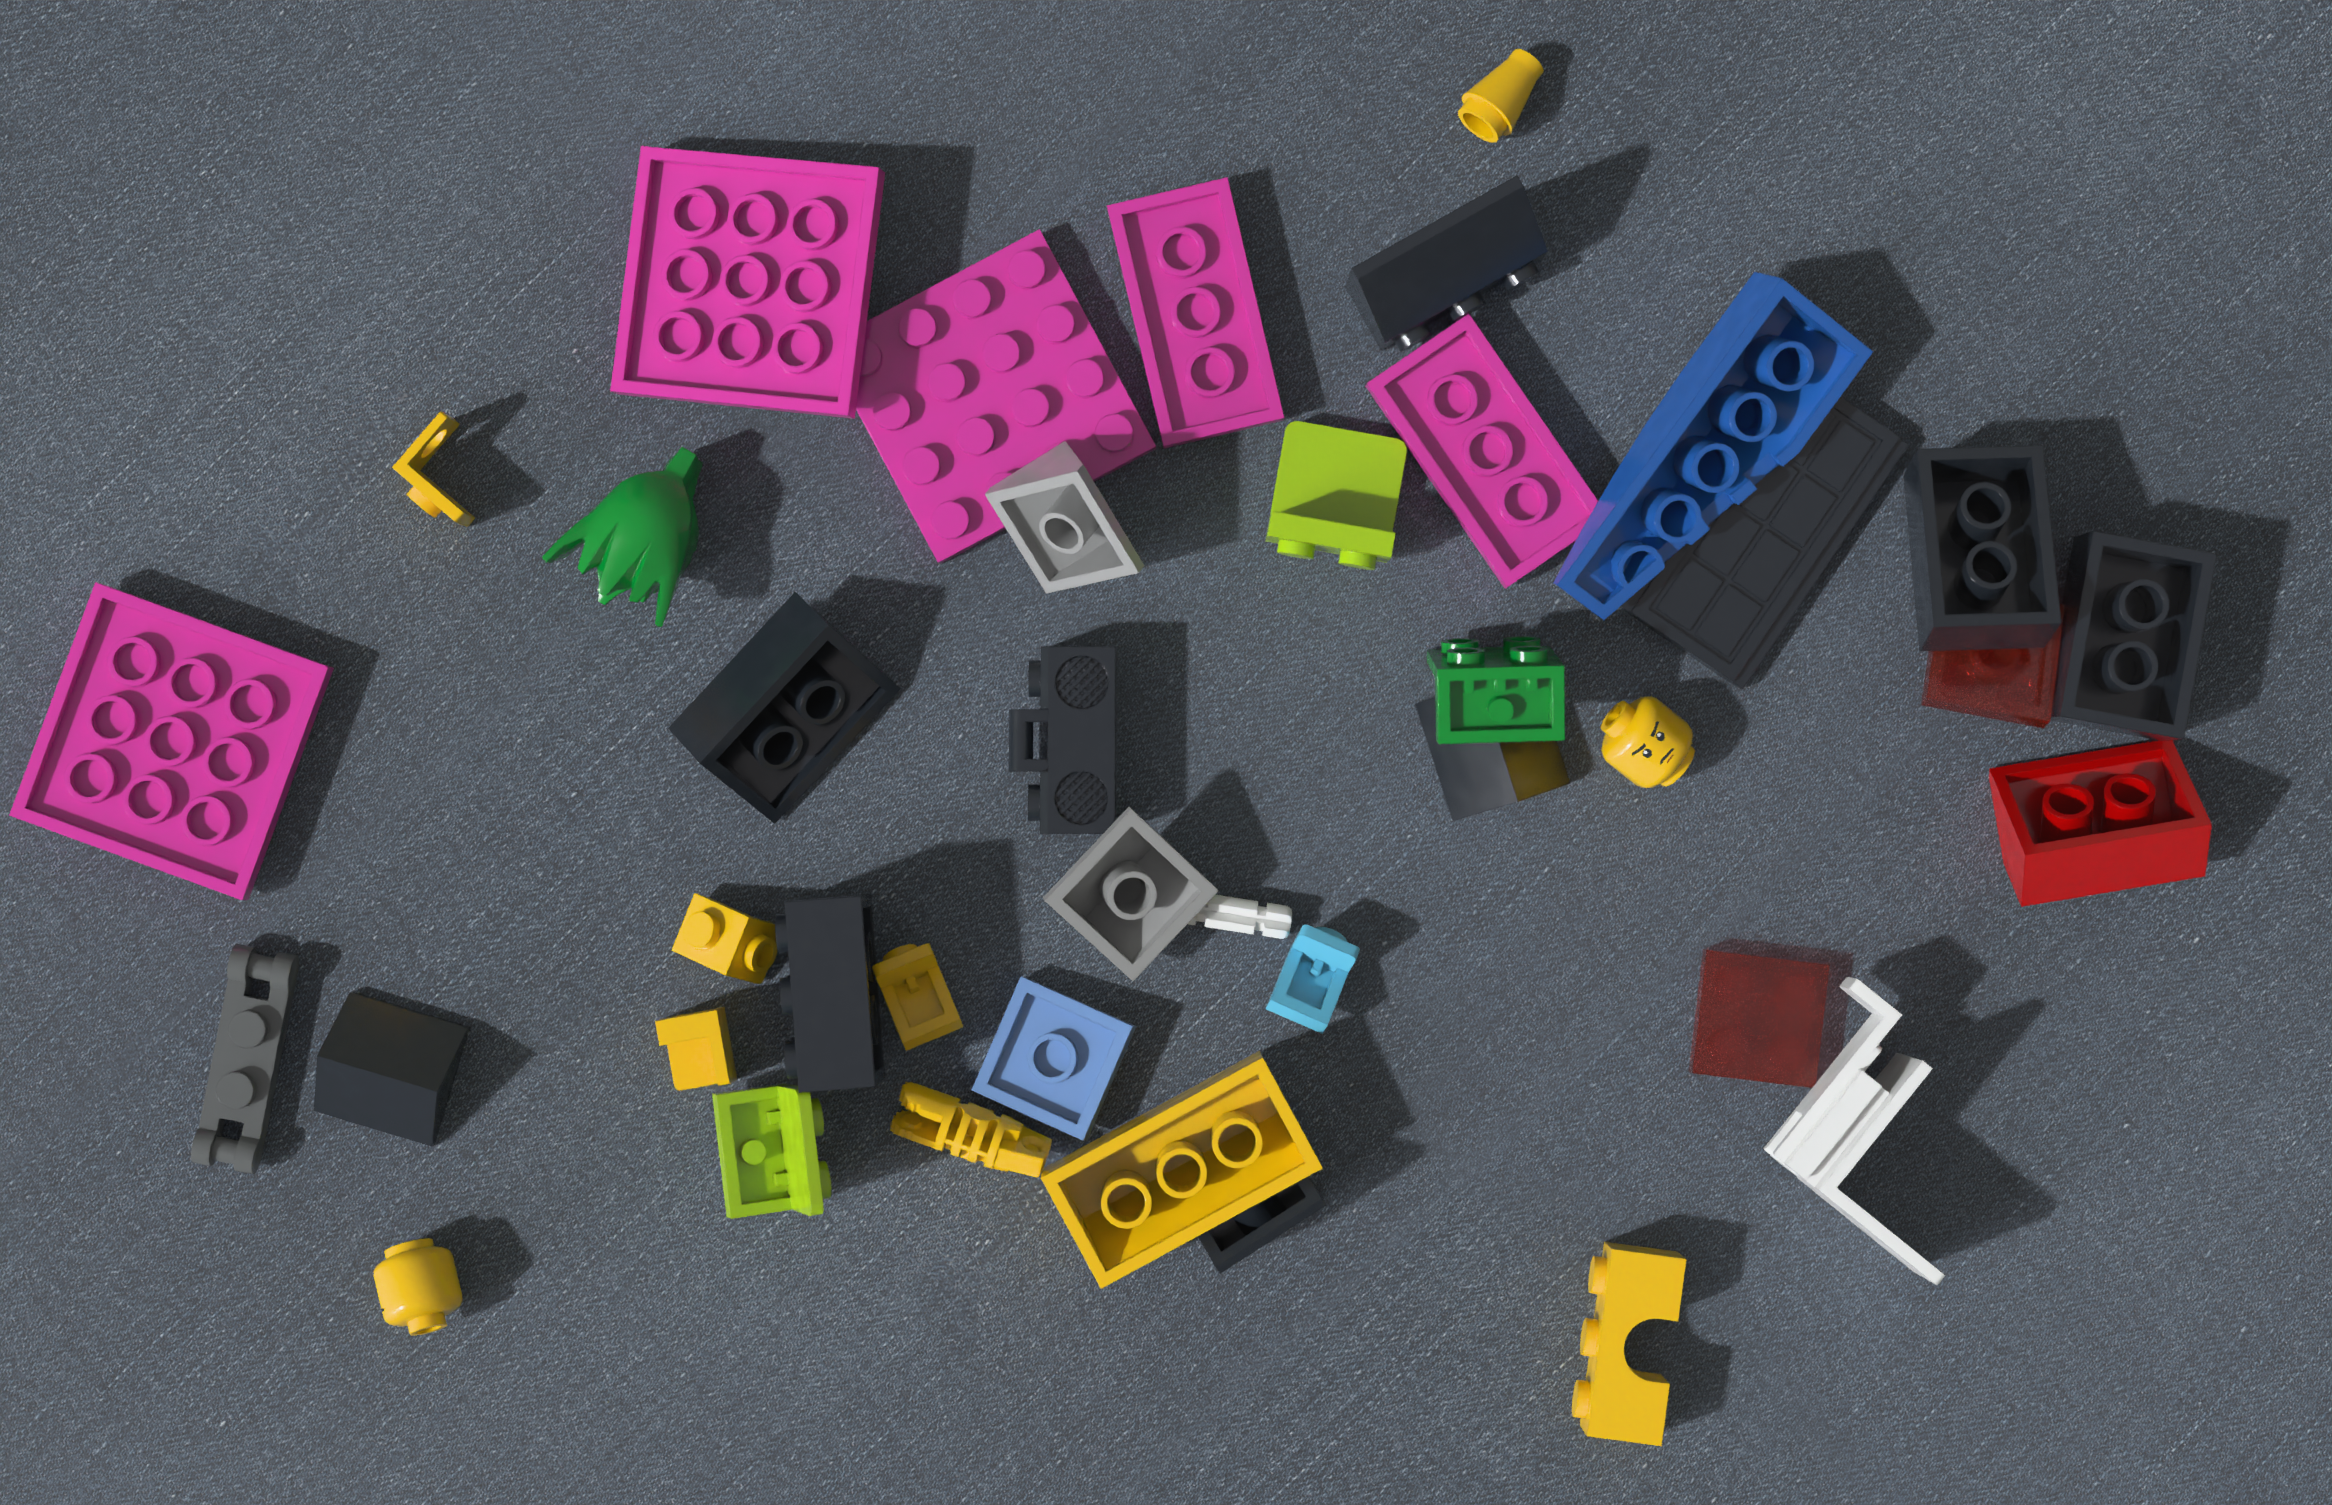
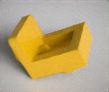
(726, 940)
(916, 994)

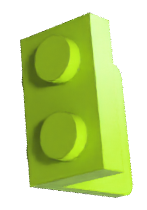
(1336, 494)
(770, 1151)

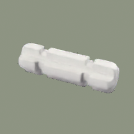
(1245, 916)

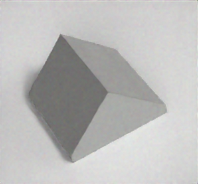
(1063, 523)
(1130, 893)

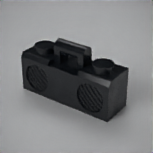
(1080, 710)

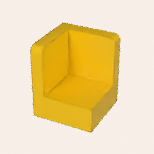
(698, 1048)

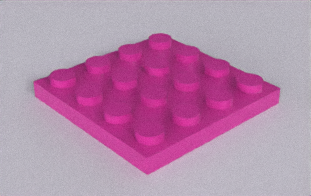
(748, 281)
(985, 382)
(171, 741)

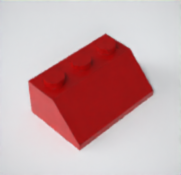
(2099, 822)

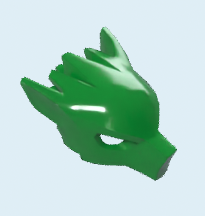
(640, 534)

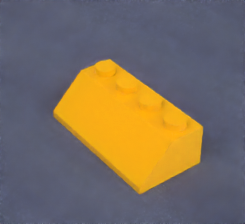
(1180, 1169)

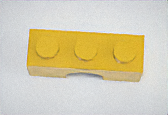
(1630, 1288)

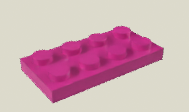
(1195, 312)
(1485, 450)

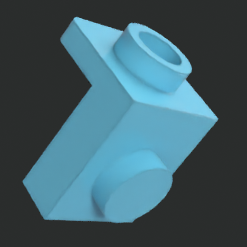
(1313, 977)

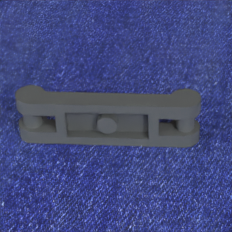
(246, 1059)

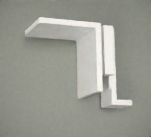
(1847, 1115)

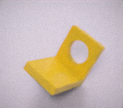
(424, 490)

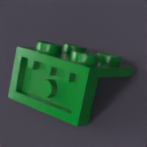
(1498, 691)

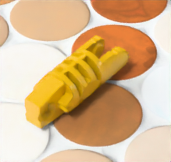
(969, 1131)

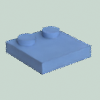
(1053, 1058)

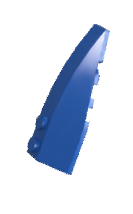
(1720, 429)

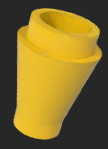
(1498, 99)

